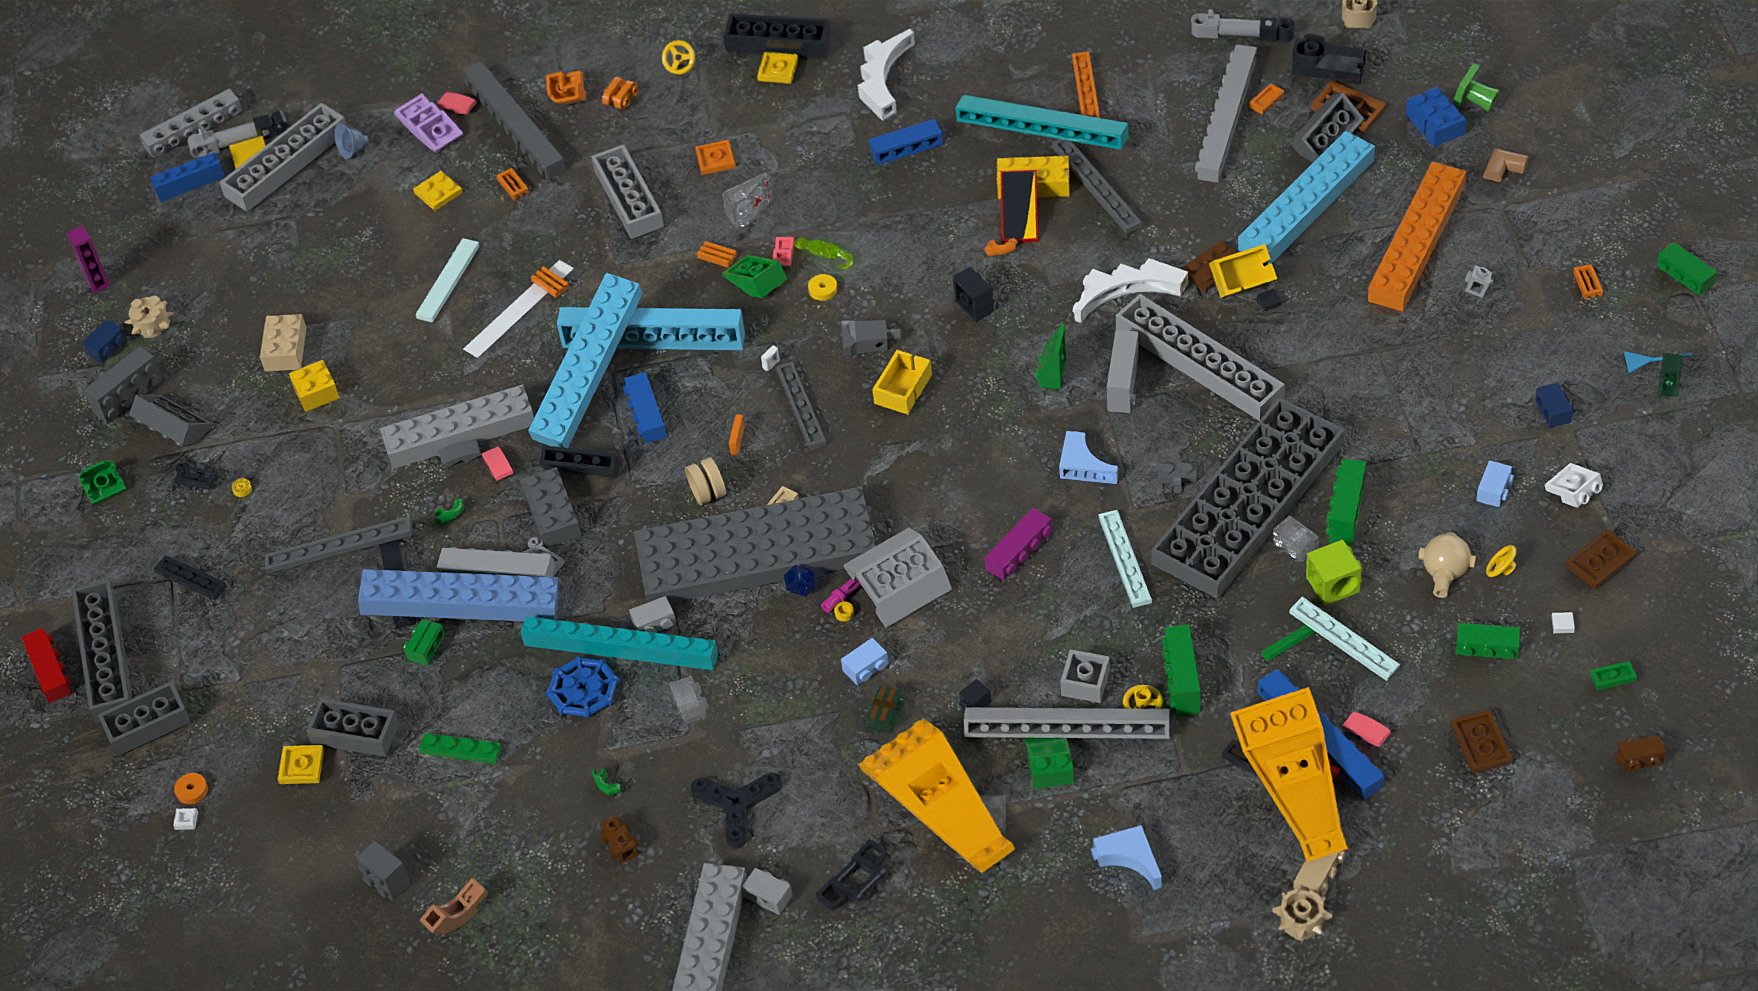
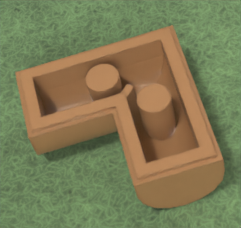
(1504, 160)

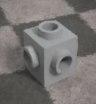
(1478, 281)

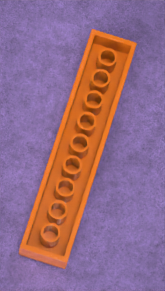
(1416, 236)

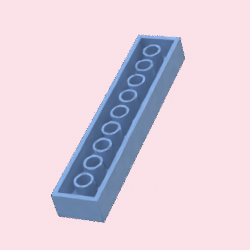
(457, 595)

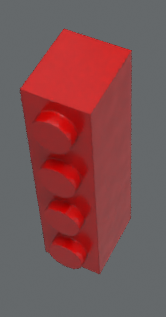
(46, 665)

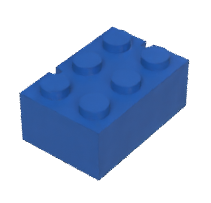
(1435, 116)

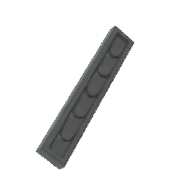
(801, 406)

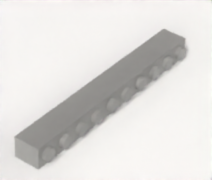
(1226, 113)
(1066, 723)

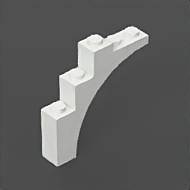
(880, 59)
(1151, 277)

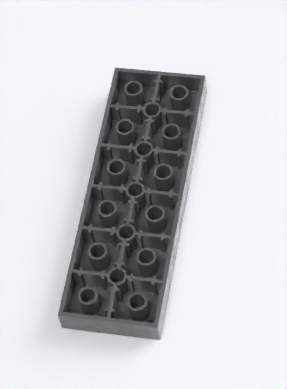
(1247, 497)
(753, 545)

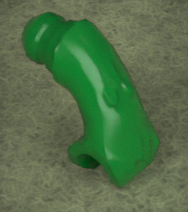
(444, 517)
(607, 788)

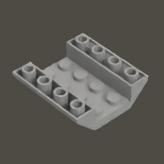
(900, 576)

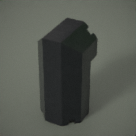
(1327, 61)

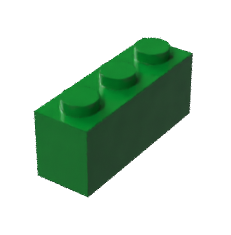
(1686, 268)
(1487, 641)

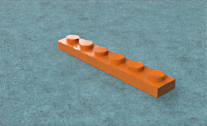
(1085, 84)

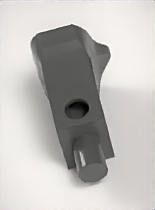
(866, 336)

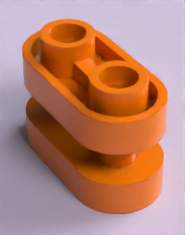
(619, 93)

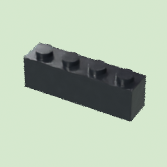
(580, 461)

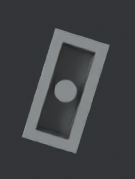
(653, 616)
(767, 891)

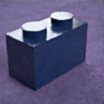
(104, 341)
(1554, 405)

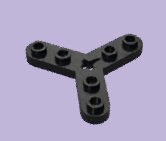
(736, 815)

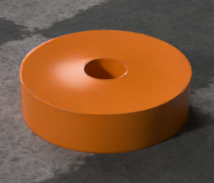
(188, 781)

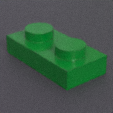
(1613, 675)

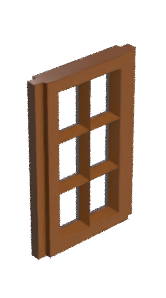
(1354, 95)

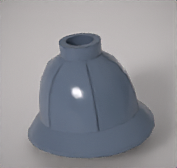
(349, 140)

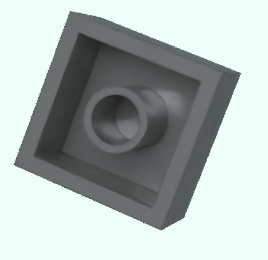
(383, 871)

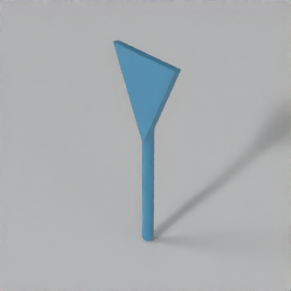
(1635, 361)

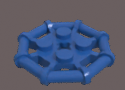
(581, 677)

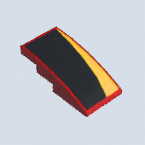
(1019, 205)

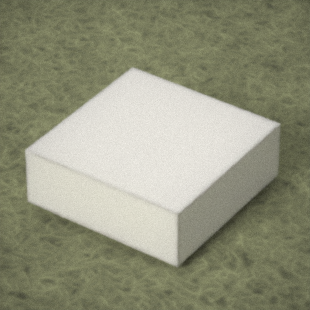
(770, 358)
(1563, 622)
(185, 818)

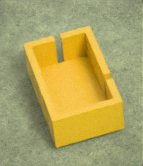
(1242, 271)
(900, 383)

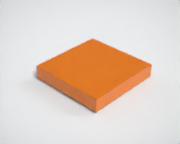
(715, 157)

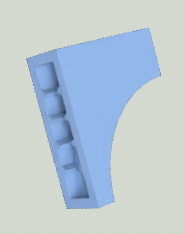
(1080, 464)
(1130, 850)

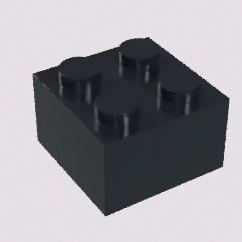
(973, 294)

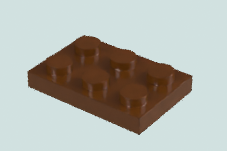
(1199, 268)
(1601, 559)
(1481, 742)

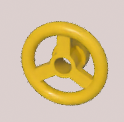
(691, 56)
(1504, 563)
(1143, 697)

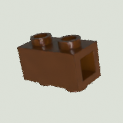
(1640, 753)
(617, 835)

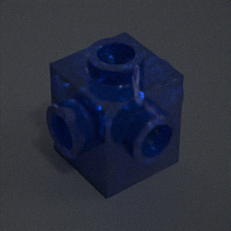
(800, 580)

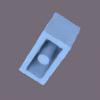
(1495, 483)
(864, 661)

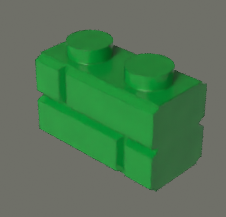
(424, 642)

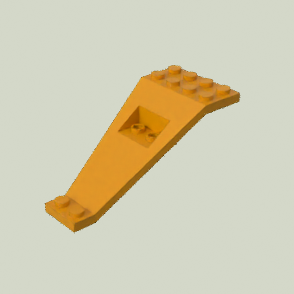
(1283, 735)
(934, 787)

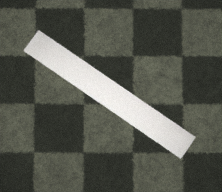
(513, 313)

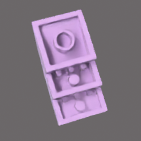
(428, 123)

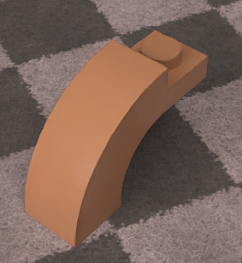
(456, 912)

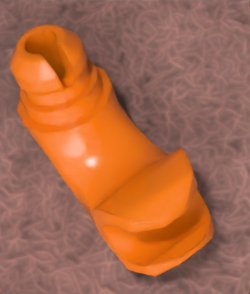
(994, 249)

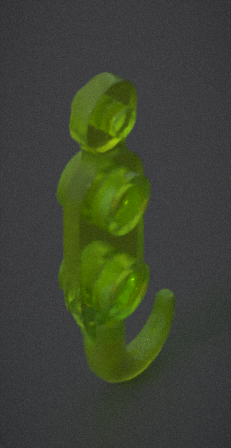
(825, 250)

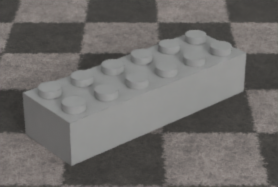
(627, 191)

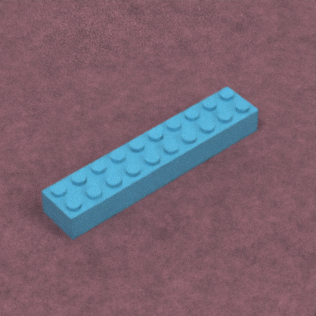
(1308, 196)
(667, 328)
(585, 361)

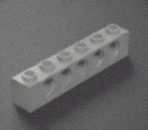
(181, 127)

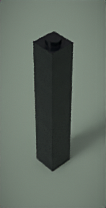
(393, 560)

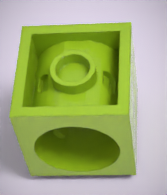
(1333, 572)

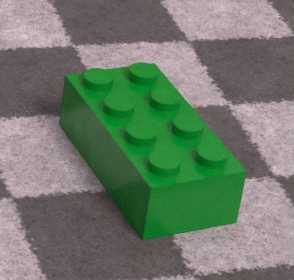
(1346, 501)
(1181, 670)

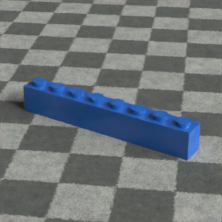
(1353, 765)

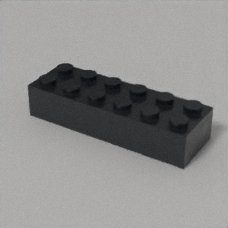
(777, 35)

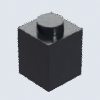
(974, 696)

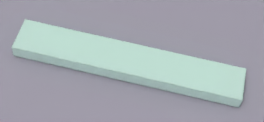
(447, 280)
(1125, 558)
(1344, 638)

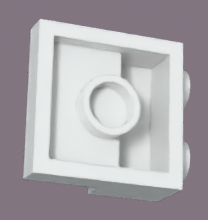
(1575, 484)

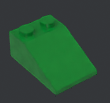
(756, 275)
(1052, 361)
(1049, 762)

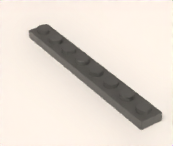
(1098, 186)
(338, 544)

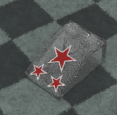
(748, 200)

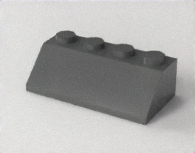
(1326, 127)
(169, 419)

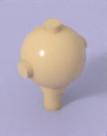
(1446, 559)

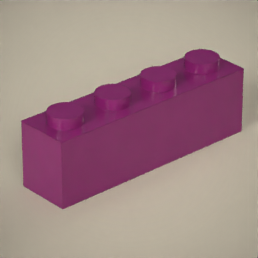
(88, 259)
(1018, 544)

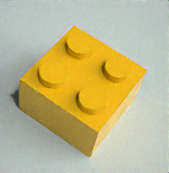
(314, 385)

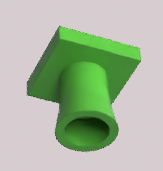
(1474, 91)

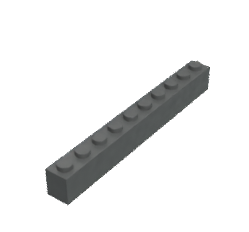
(514, 120)

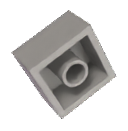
(1085, 676)

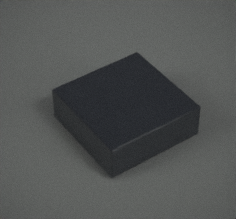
(1269, 300)

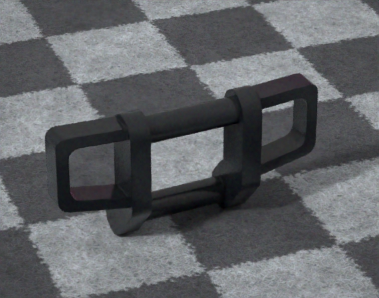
(874, 870)

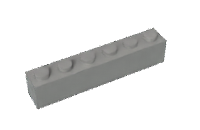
(495, 562)

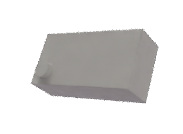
(1123, 371)

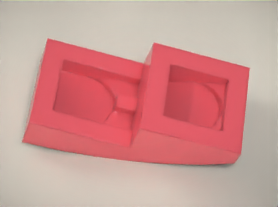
(459, 103)
(784, 250)
(497, 463)
(1369, 729)

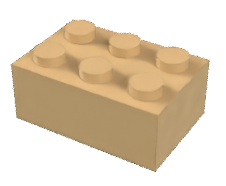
(283, 342)

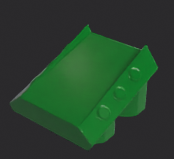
(101, 482)

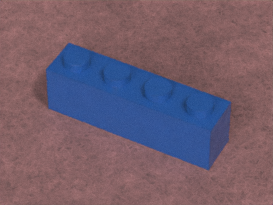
(905, 142)
(187, 177)
(645, 408)

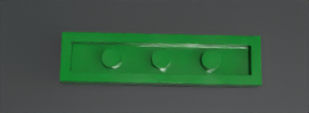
(460, 748)

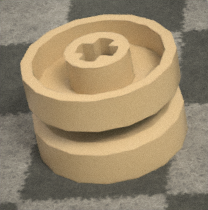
(705, 481)

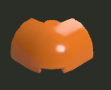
(565, 87)

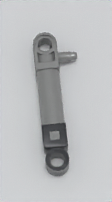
(1267, 28)
(210, 142)

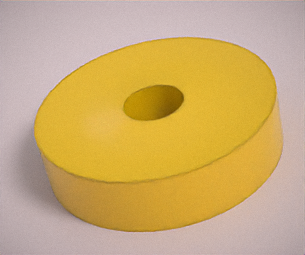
(829, 287)

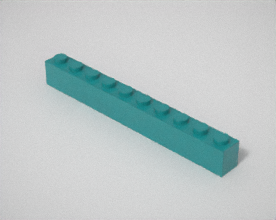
(1042, 122)
(619, 643)

